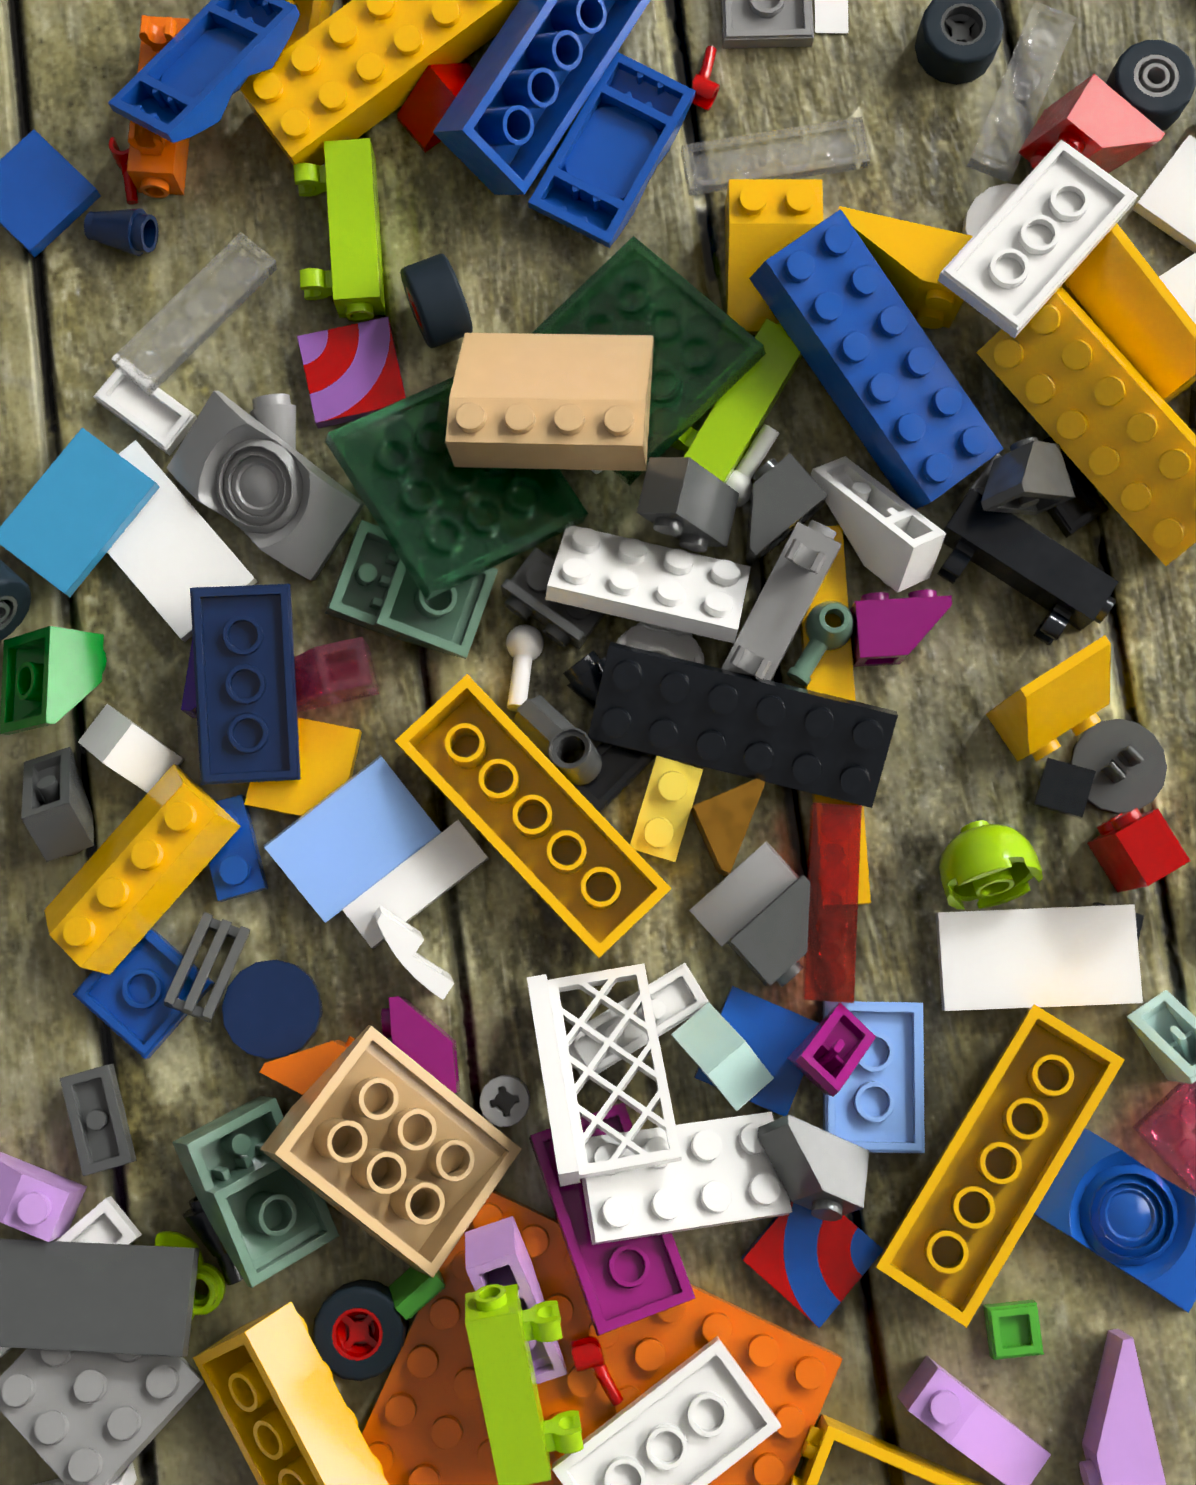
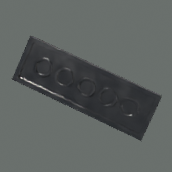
(742, 724)

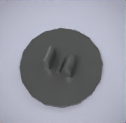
(1126, 763)

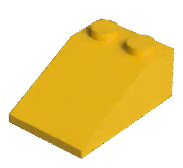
(760, 222)
(912, 261)
(1056, 703)

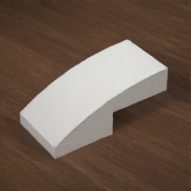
(404, 943)

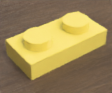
(666, 808)

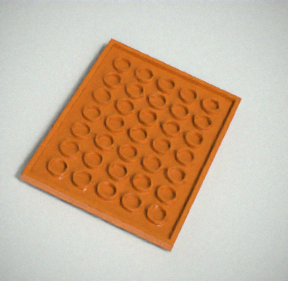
(431, 1410)

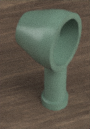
(821, 638)

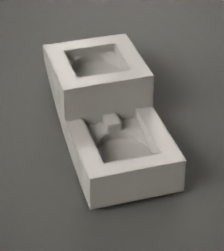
(744, 893)

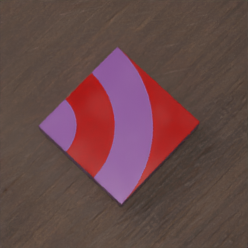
(351, 371)

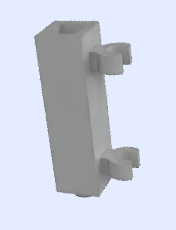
(784, 601)

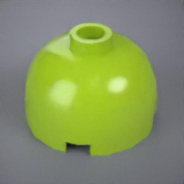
(987, 865)

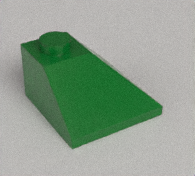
(47, 676)

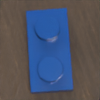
(238, 865)

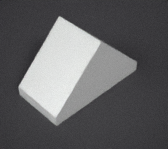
(128, 749)

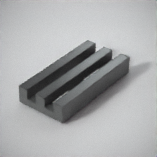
(222, 929)

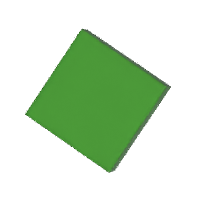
(414, 1291)
(1013, 1329)

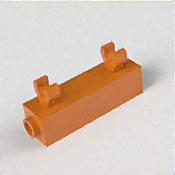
(154, 162)

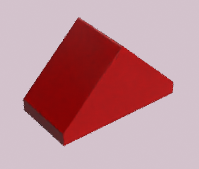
(431, 100)

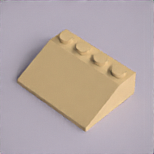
(551, 402)
(393, 1151)

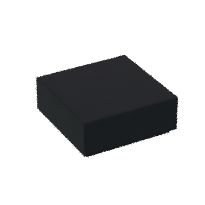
(1064, 788)

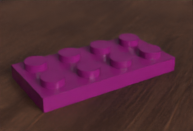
(617, 1278)

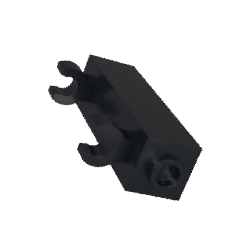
(1030, 564)

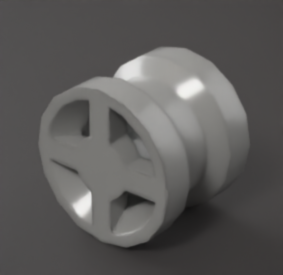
(510, 1091)

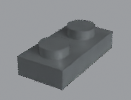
(98, 1119)

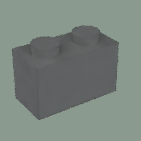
(687, 503)

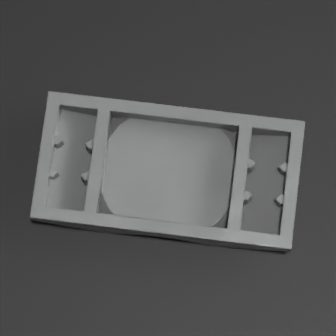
(264, 487)

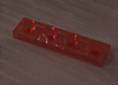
(833, 902)

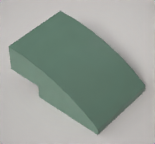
(383, 597)
(250, 1200)

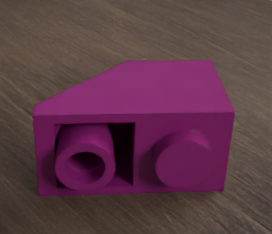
(892, 628)
(422, 1040)

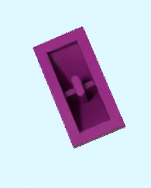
(833, 1050)

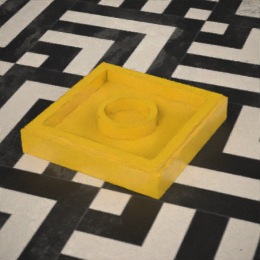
(325, 763)

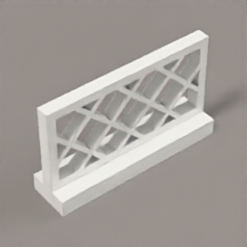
(559, 1081)

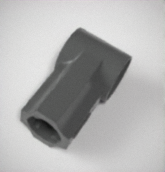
(558, 740)

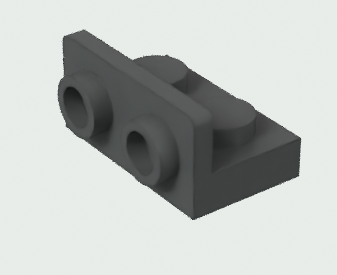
(527, 596)

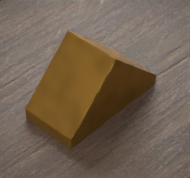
(725, 821)

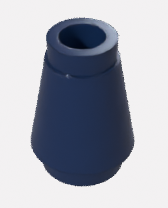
(123, 229)

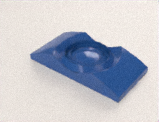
(204, 65)
(612, 150)
(1126, 1217)

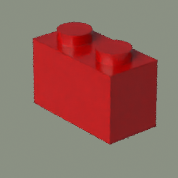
(1137, 849)

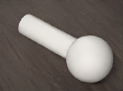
(741, 477)
(524, 645)

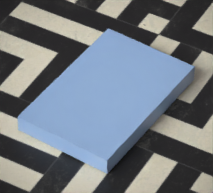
(352, 839)
(885, 1093)

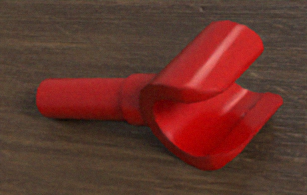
(705, 89)
(121, 160)
(587, 1355)

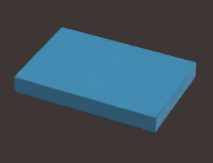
(76, 512)

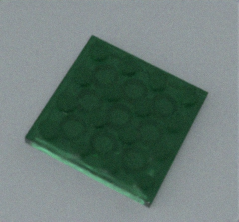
(696, 344)
(441, 516)

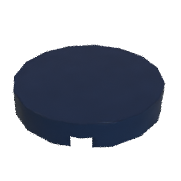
(272, 1009)

